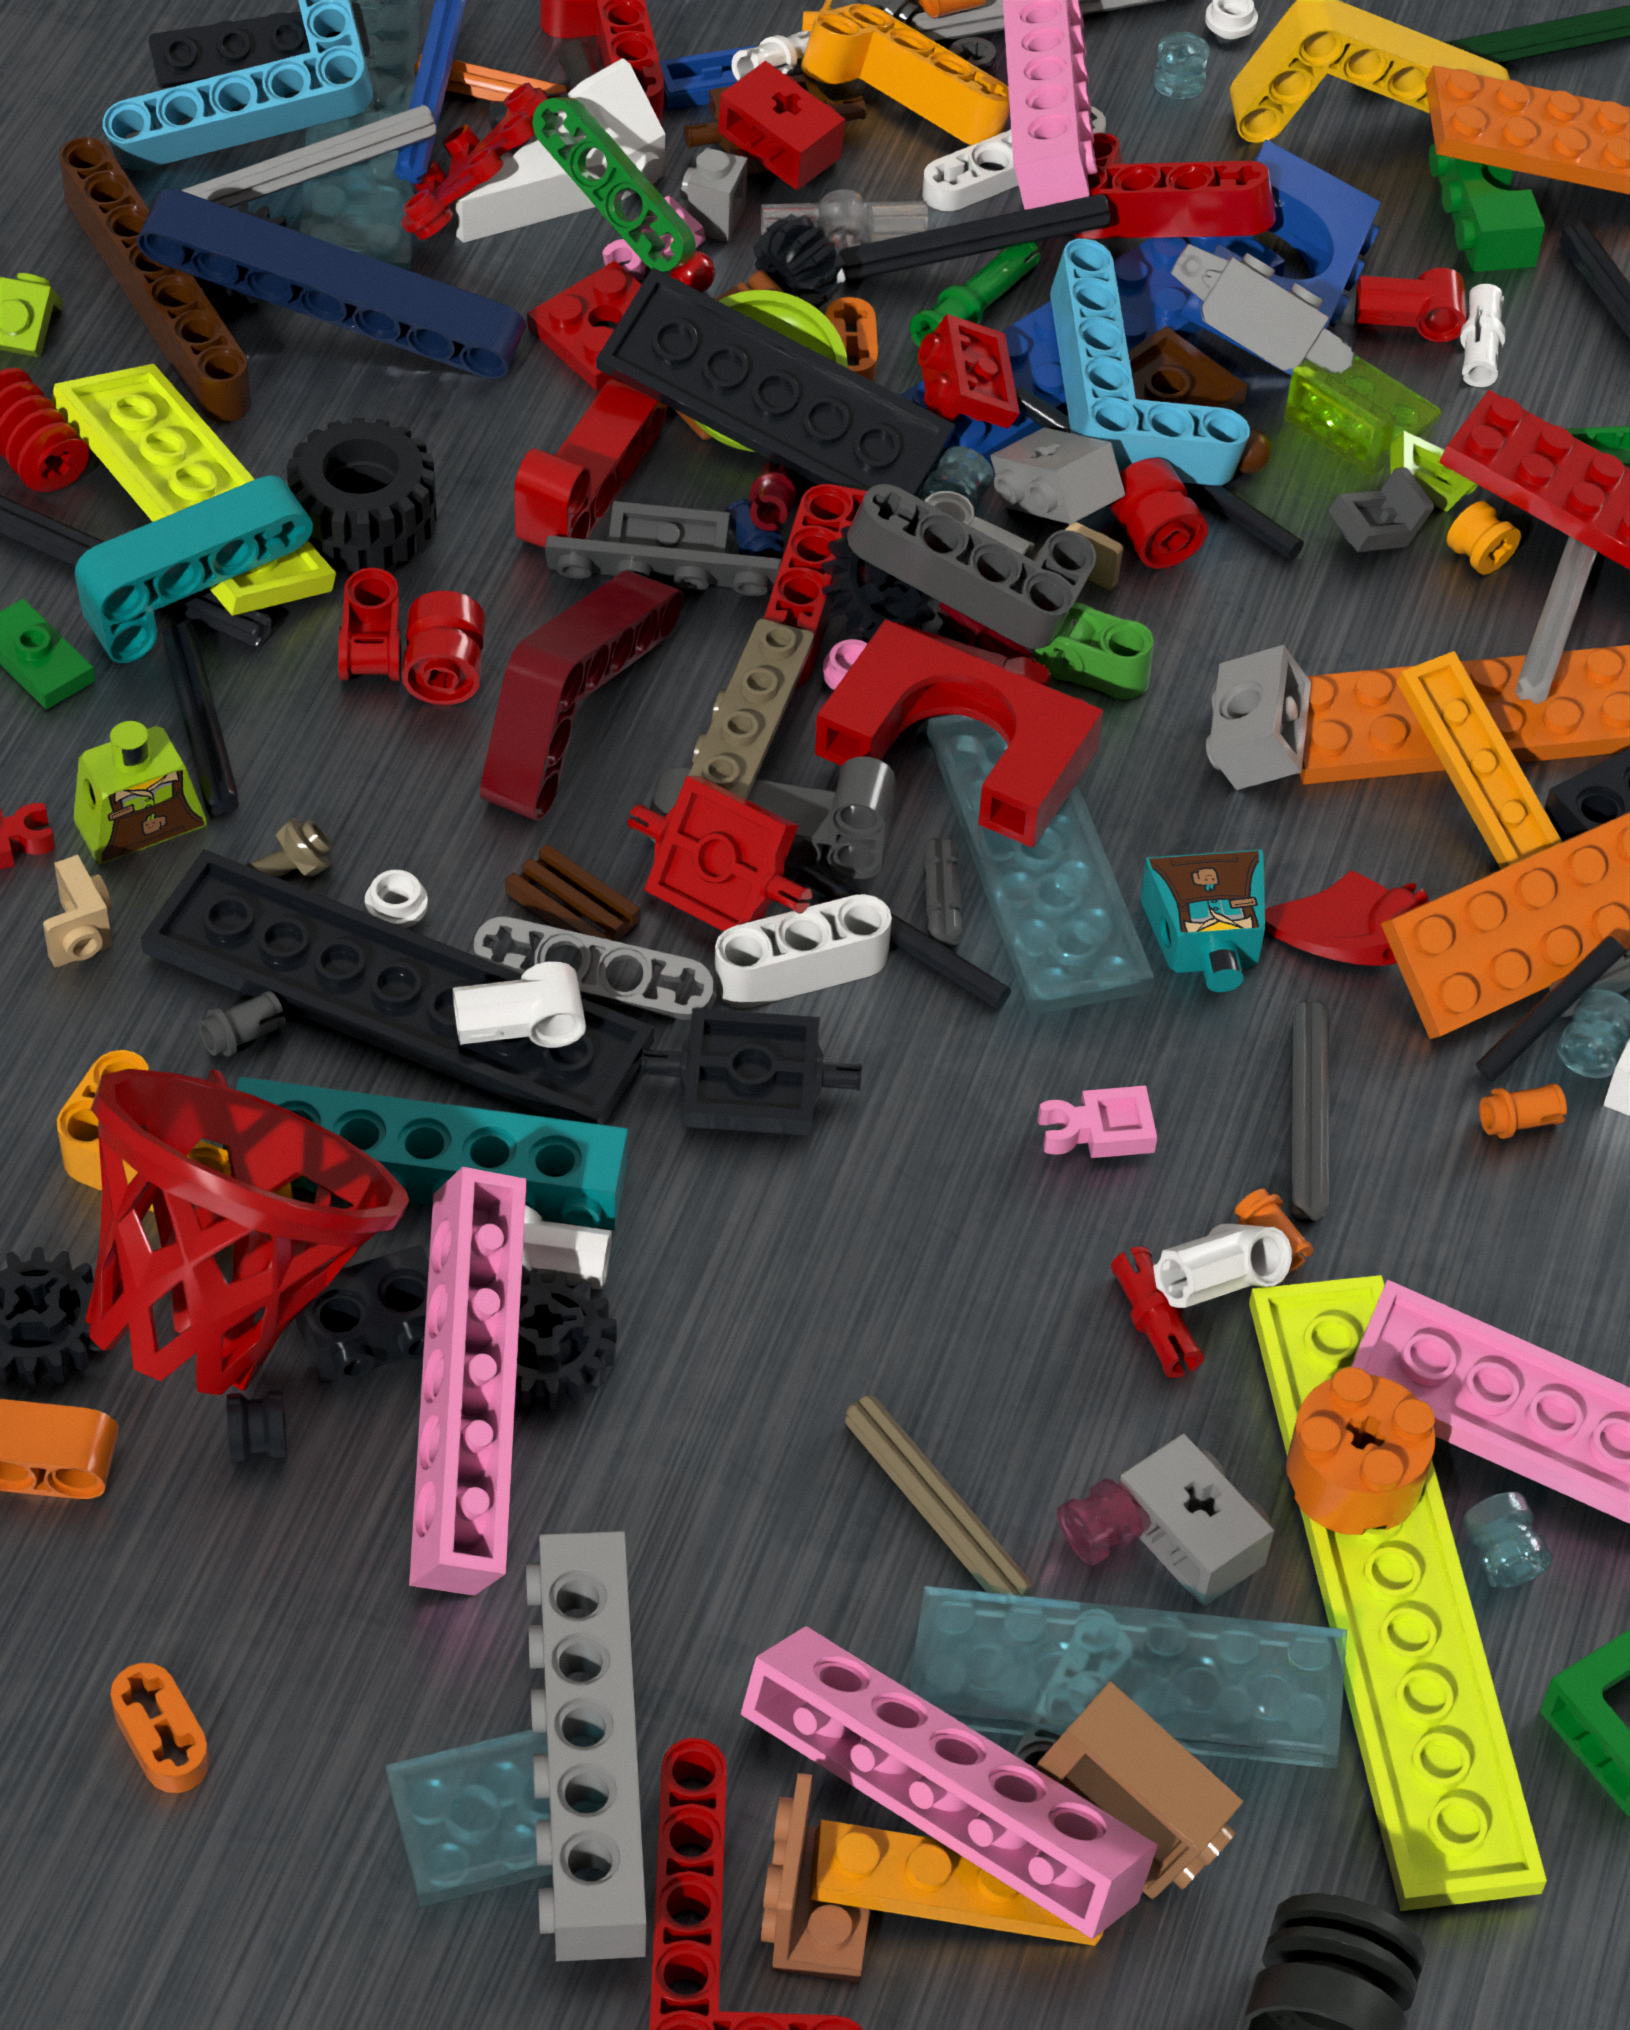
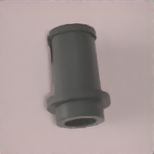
(240, 1024)

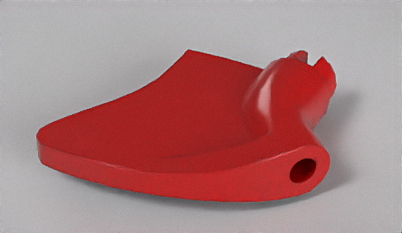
(1344, 920)

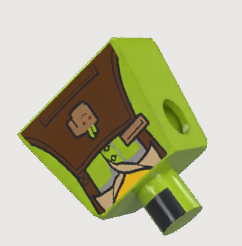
(133, 793)

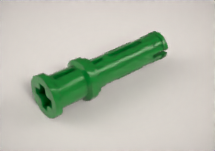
(978, 292)

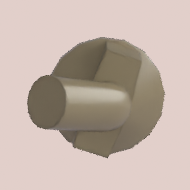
(303, 849)

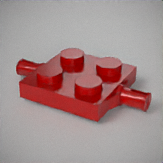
(719, 856)

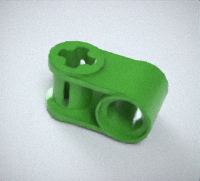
(1101, 652)

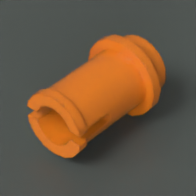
(1506, 1112)
(1265, 1210)

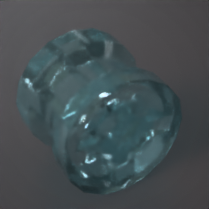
(1181, 65)
(961, 472)

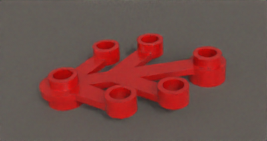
(429, 208)

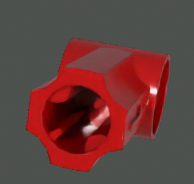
(1430, 303)

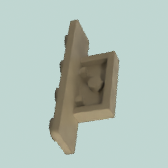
(752, 707)

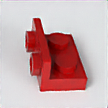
(968, 373)

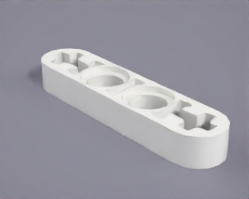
(960, 181)

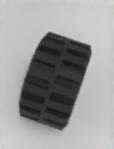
(365, 492)

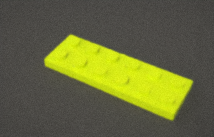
(174, 461)

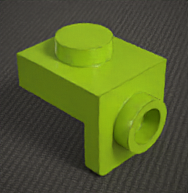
(26, 313)
(1422, 459)

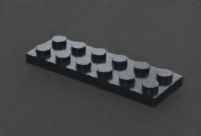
(770, 391)

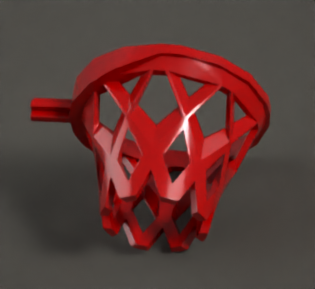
(153, 1126)

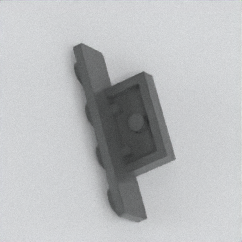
(665, 546)

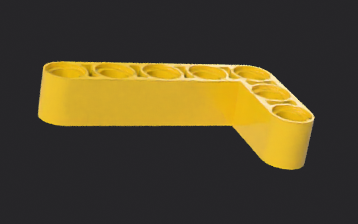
(1342, 42)

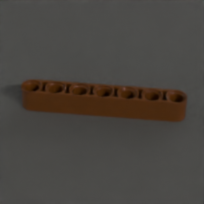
(164, 297)

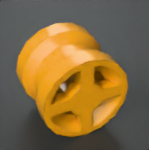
(1483, 537)

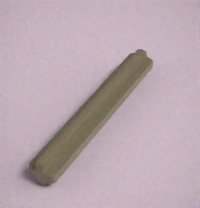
(935, 1499)

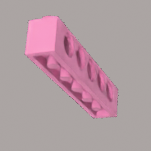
(1049, 100)
(468, 1383)
(949, 1781)

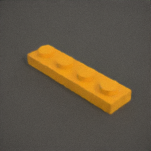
(1477, 759)
(924, 1881)

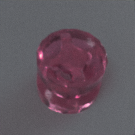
(1099, 1521)

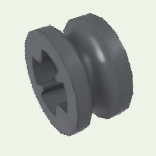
(977, 52)

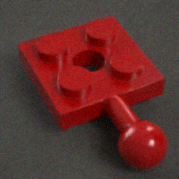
(569, 317)

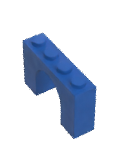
(1322, 222)

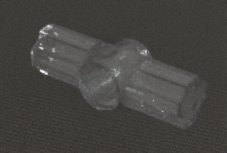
(852, 220)

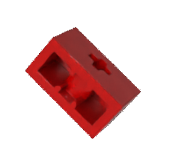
(781, 125)

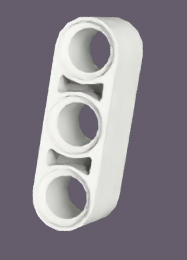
(802, 951)

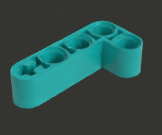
(183, 555)

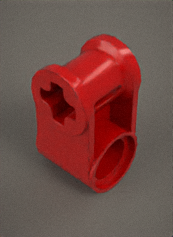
(370, 626)

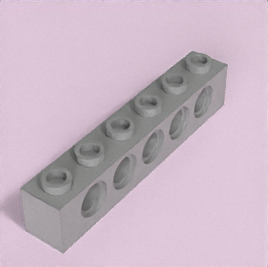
(607, 1914)

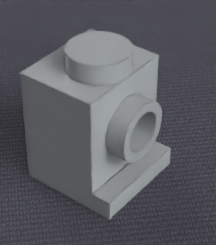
(716, 192)

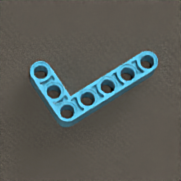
(256, 87)
(1099, 387)

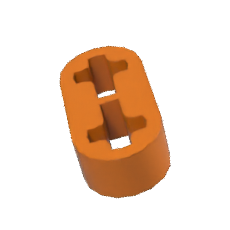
(863, 341)
(173, 1720)

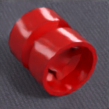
(1158, 514)
(443, 648)

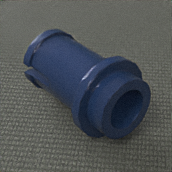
(751, 538)

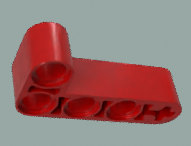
(620, 32)
(1179, 196)
(578, 485)
(798, 592)

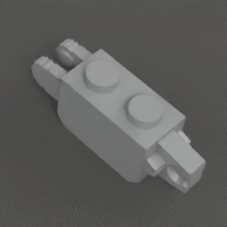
(1259, 313)

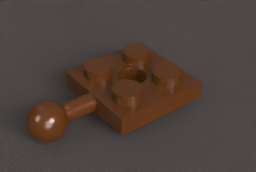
(1172, 362)

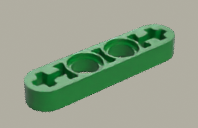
(619, 177)

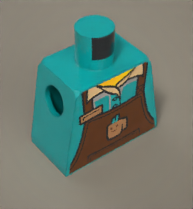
(1207, 912)

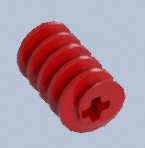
(37, 436)

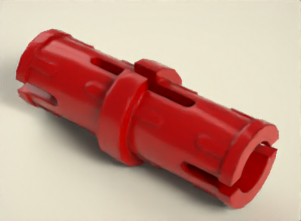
(1154, 1314)

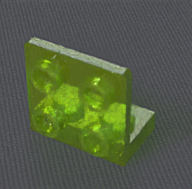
(1356, 411)

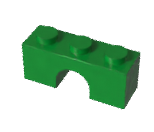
(1491, 222)

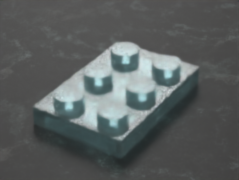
(473, 1815)

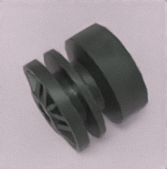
(1335, 1968)

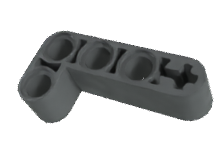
(970, 569)
(836, 830)

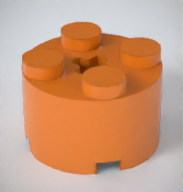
(1360, 1452)

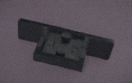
(232, 46)

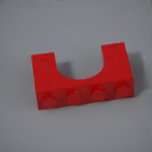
(914, 677)

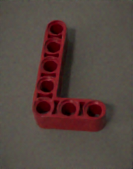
(555, 672)

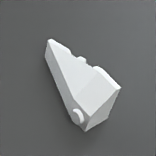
(537, 188)

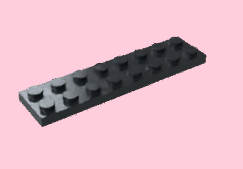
(382, 987)

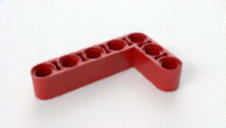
(697, 1886)

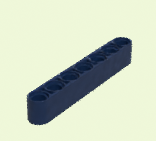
(331, 283)

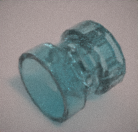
(1597, 1035)
(1508, 1543)

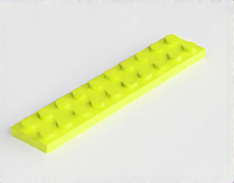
(1412, 1645)

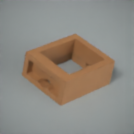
(1146, 1781)

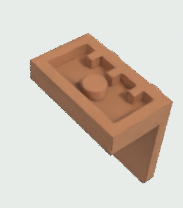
(807, 1933)

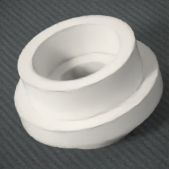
(1231, 18)
(401, 888)

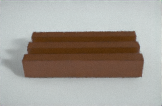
(579, 892)

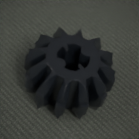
(800, 259)

